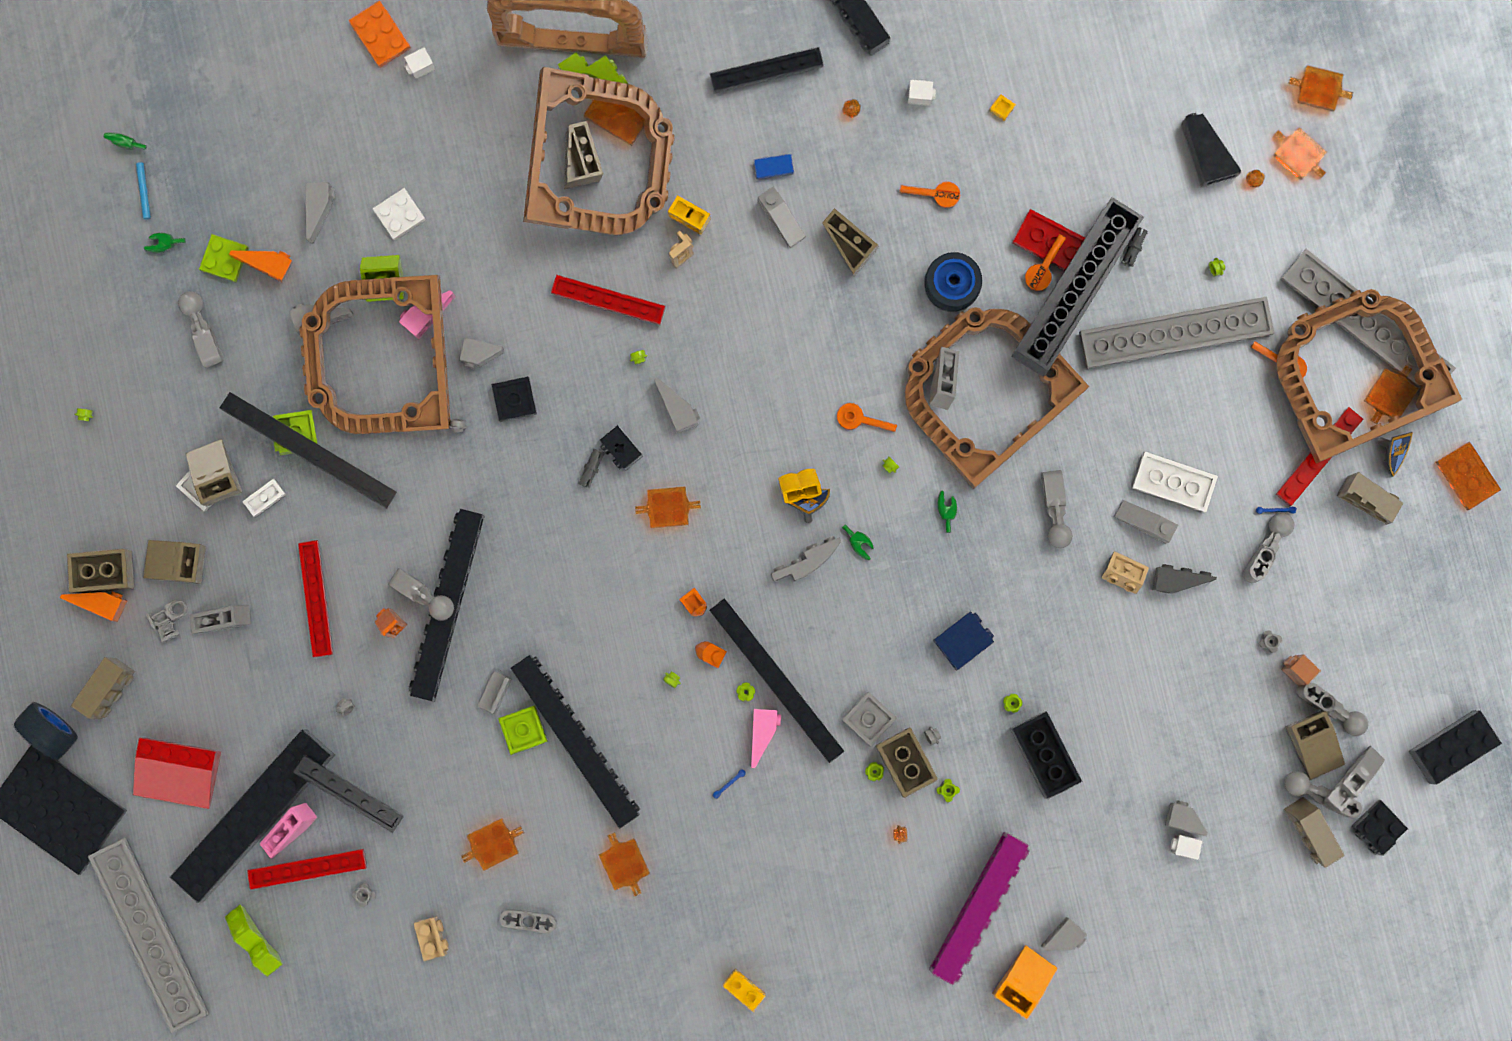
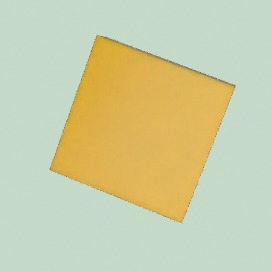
(1002, 107)

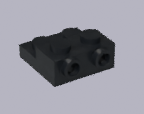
(1379, 828)

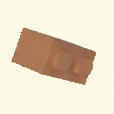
(1300, 669)

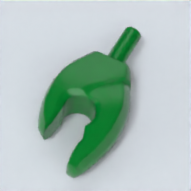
(123, 141)
(165, 242)
(947, 513)
(857, 540)

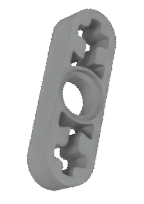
(542, 928)

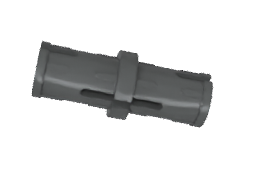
(1135, 247)
(591, 468)

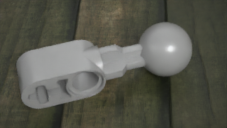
(203, 337)
(1055, 500)
(1280, 526)
(439, 607)
(1354, 723)
(1298, 784)

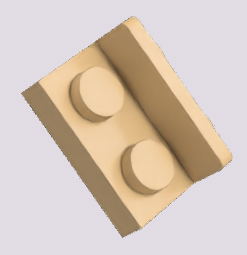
(681, 252)
(1125, 573)
(431, 938)

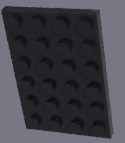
(57, 809)

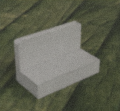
(494, 692)

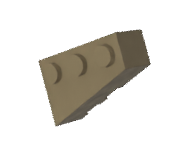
(581, 157)
(850, 240)
(1370, 498)
(1314, 832)

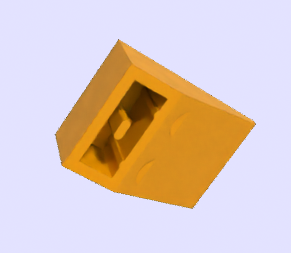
(1025, 982)

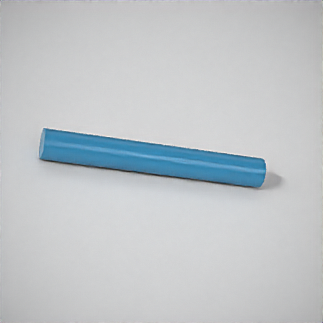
(143, 190)

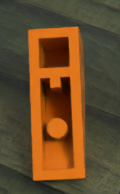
(268, 262)
(101, 603)
(389, 623)

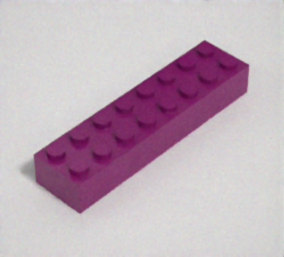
(978, 908)

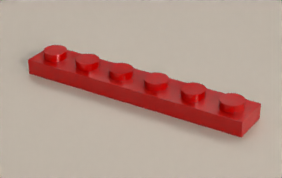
(608, 299)
(1308, 468)
(315, 598)
(307, 869)

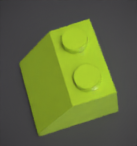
(381, 267)

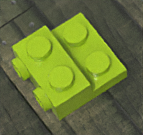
(300, 422)

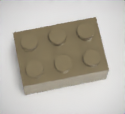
(100, 571)
(103, 688)
(906, 762)

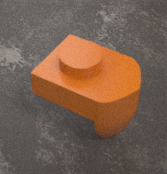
(694, 603)
(710, 653)

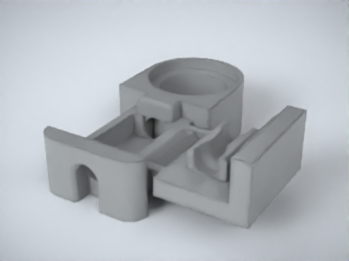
(163, 620)

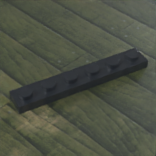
(766, 70)
(348, 793)

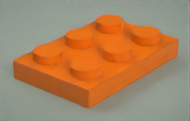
(379, 34)

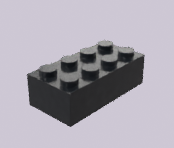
(1455, 747)
(1045, 755)

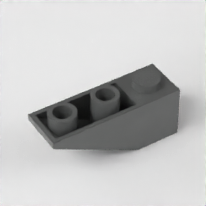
(1172, 580)

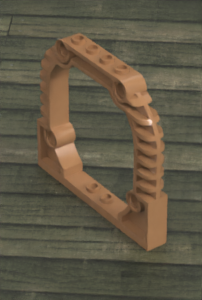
(628, 39)
(543, 204)
(422, 292)
(1328, 439)
(978, 463)

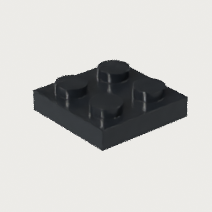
(514, 399)

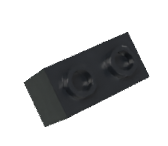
(630, 454)

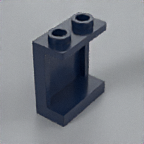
(964, 640)

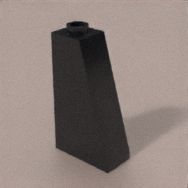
(1208, 152)

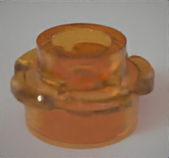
(851, 112)
(1255, 182)
(900, 834)

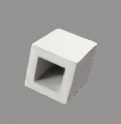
(419, 63)
(921, 92)
(1186, 846)

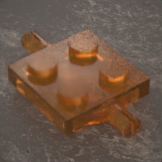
(1320, 88)
(1300, 153)
(1391, 394)
(668, 507)
(492, 844)
(624, 864)

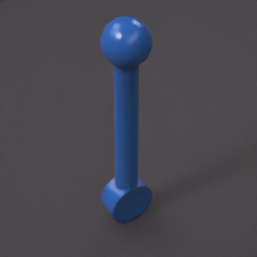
(1260, 510)
(741, 773)

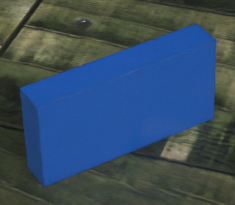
(773, 166)

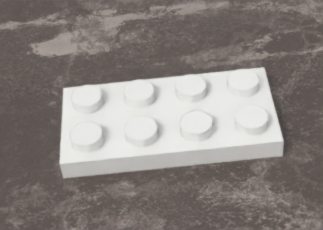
(1174, 482)

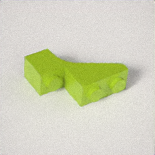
(601, 69)
(248, 936)

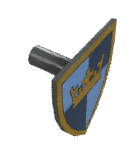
(1396, 450)
(811, 505)

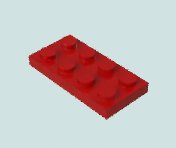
(1039, 234)

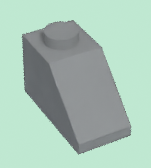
(479, 353)
(1184, 818)
(1065, 937)

